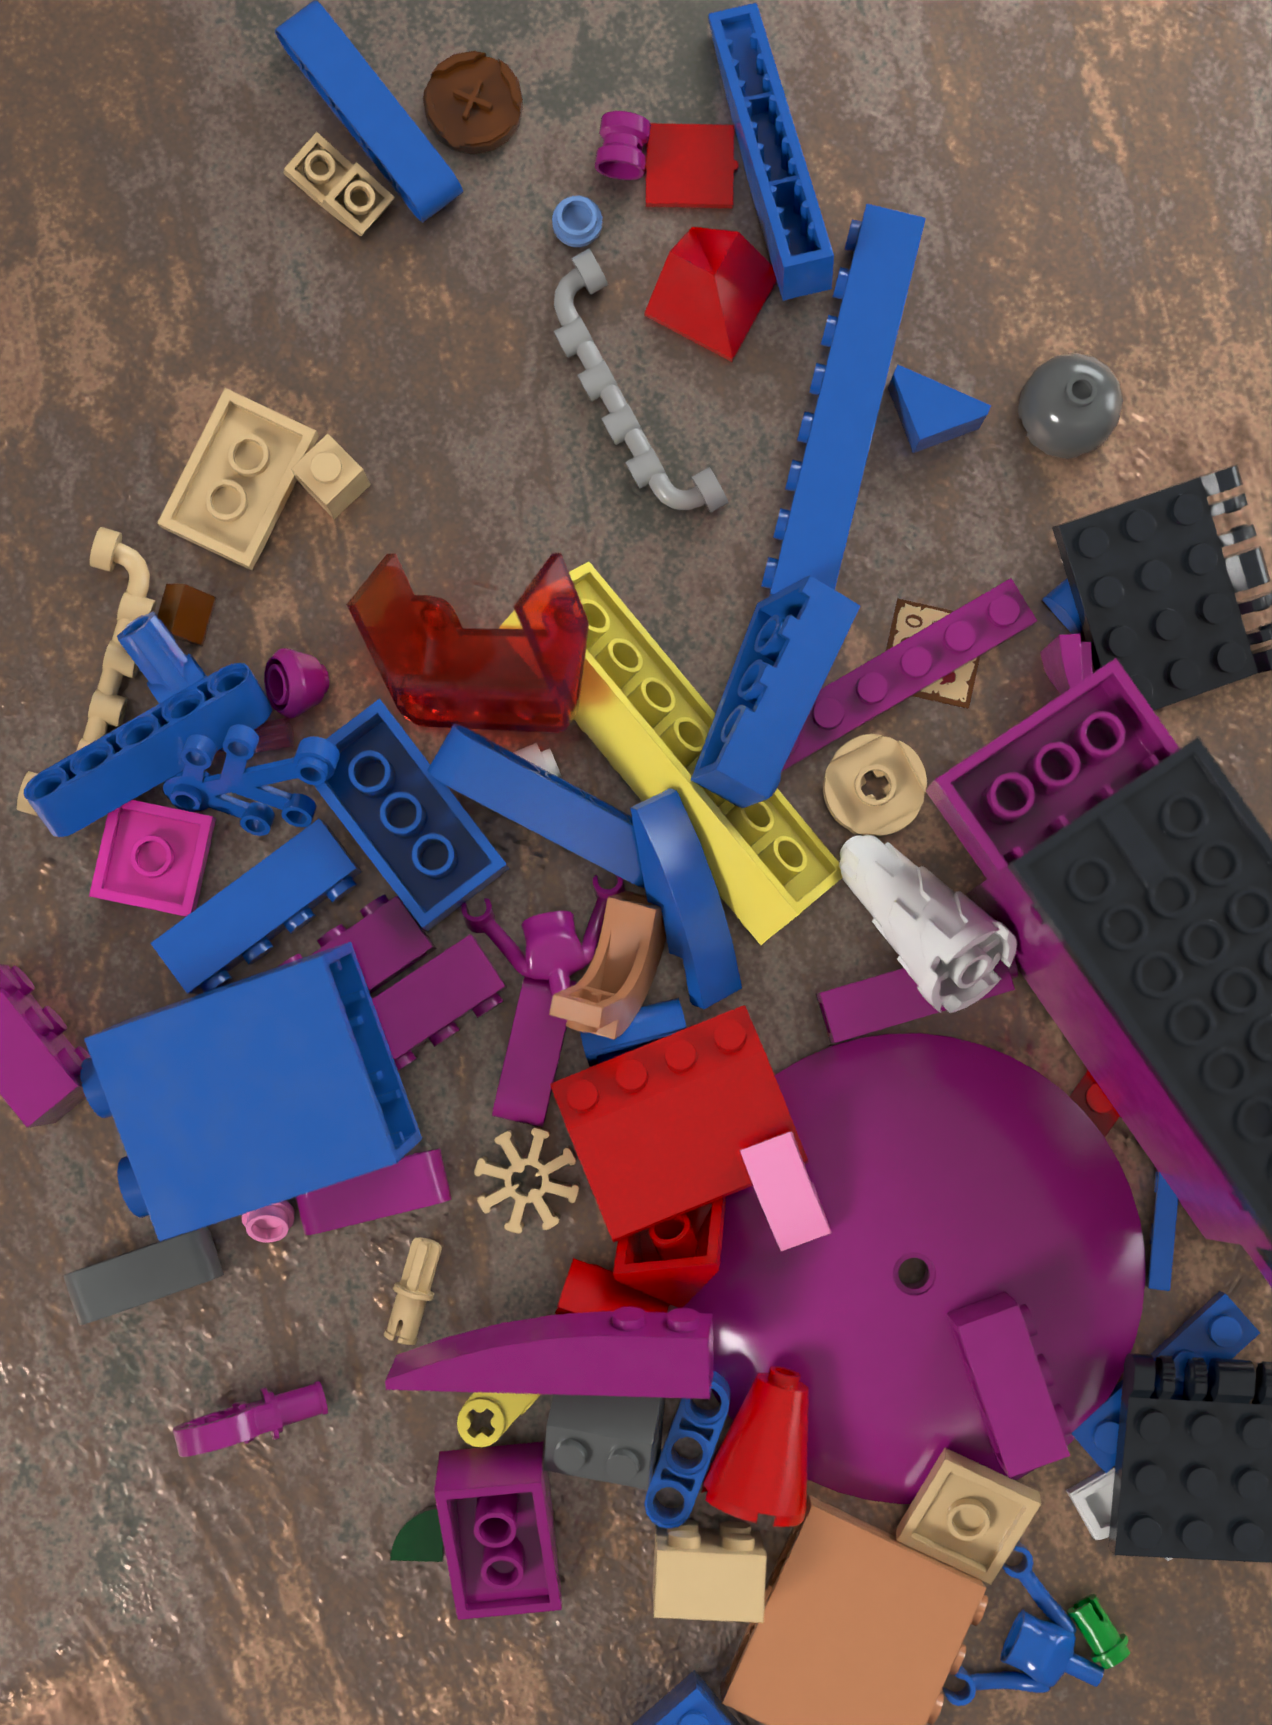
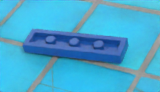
(1212, 1332)

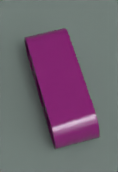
(530, 1057)
(395, 1189)

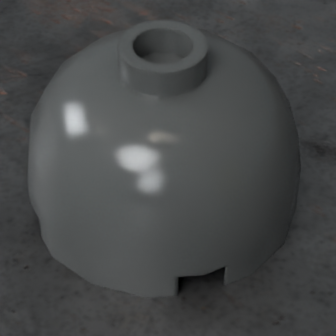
(1070, 405)

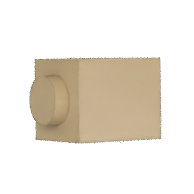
(331, 476)

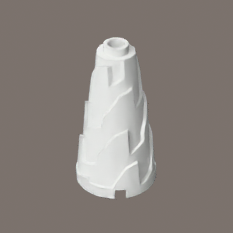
(937, 932)

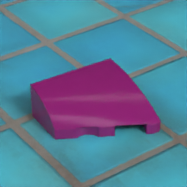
(1067, 661)

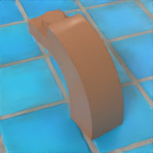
(620, 970)

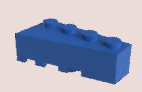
(772, 689)

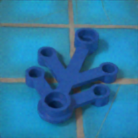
(198, 790)

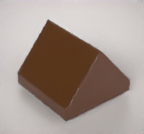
(186, 612)

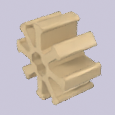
(537, 1192)

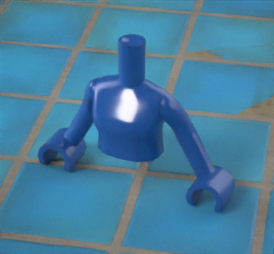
(1032, 1645)

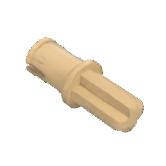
(413, 1291)

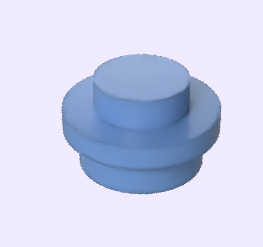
(577, 221)

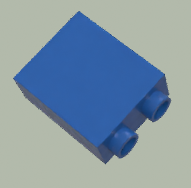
(250, 1093)

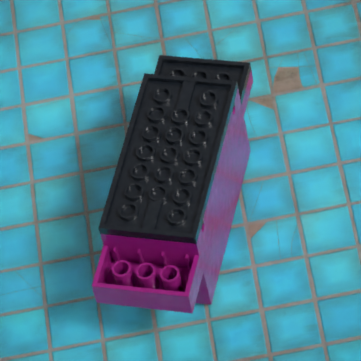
(1139, 931)

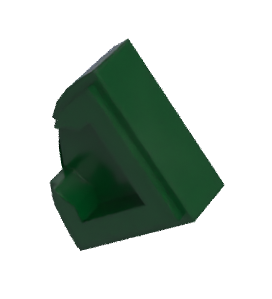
(420, 1538)

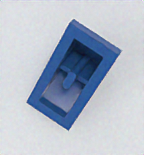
(933, 410)

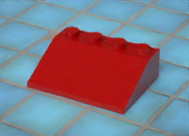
(670, 1121)

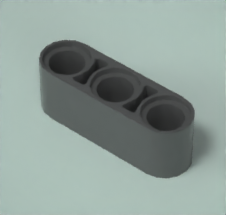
(143, 1275)

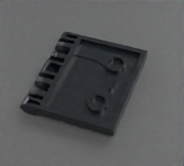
(1164, 593)
(1194, 1464)

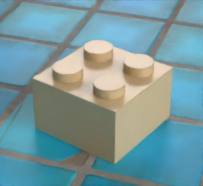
(709, 1572)

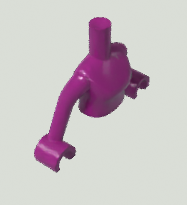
(550, 939)

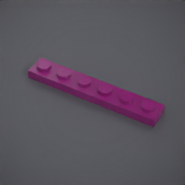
(912, 667)

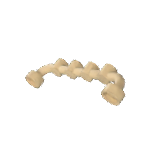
(106, 704)

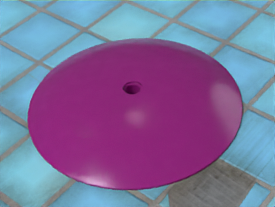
(984, 1179)

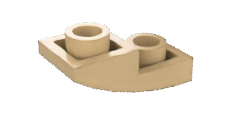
(338, 185)

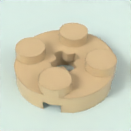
(885, 758)

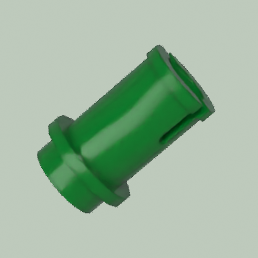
(1099, 1632)

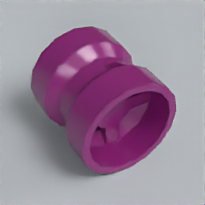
(622, 145)

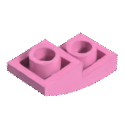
(785, 1191)

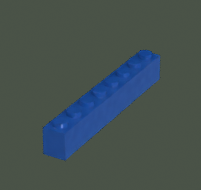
(848, 398)

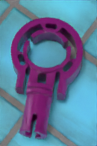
(249, 1420)

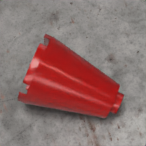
(764, 1453)

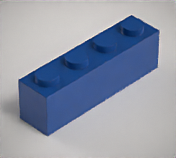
(257, 908)

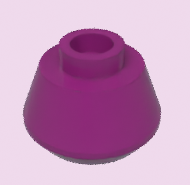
(294, 682)

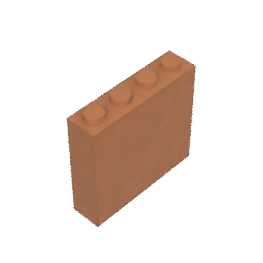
(852, 1629)

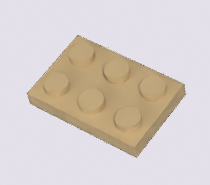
(237, 479)

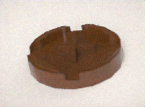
(473, 102)

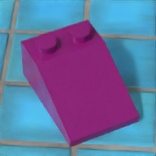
(498, 1530)

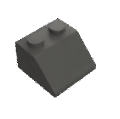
(605, 1438)

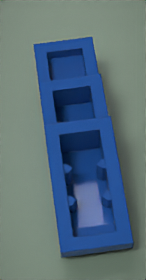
(684, 888)

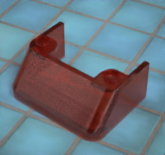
(477, 675)

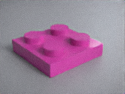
(153, 857)

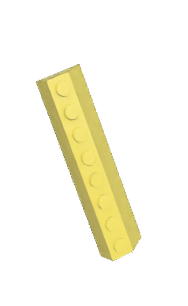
(652, 734)

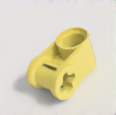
(505, 1408)

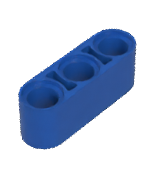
(684, 1473)

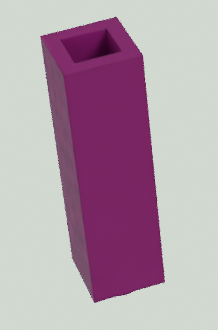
(886, 1002)

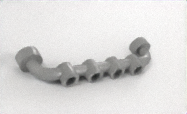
(621, 421)

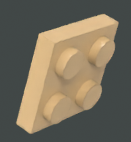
(968, 1516)

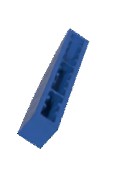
(772, 154)

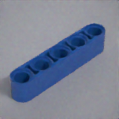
(369, 111)
(144, 750)
(539, 801)

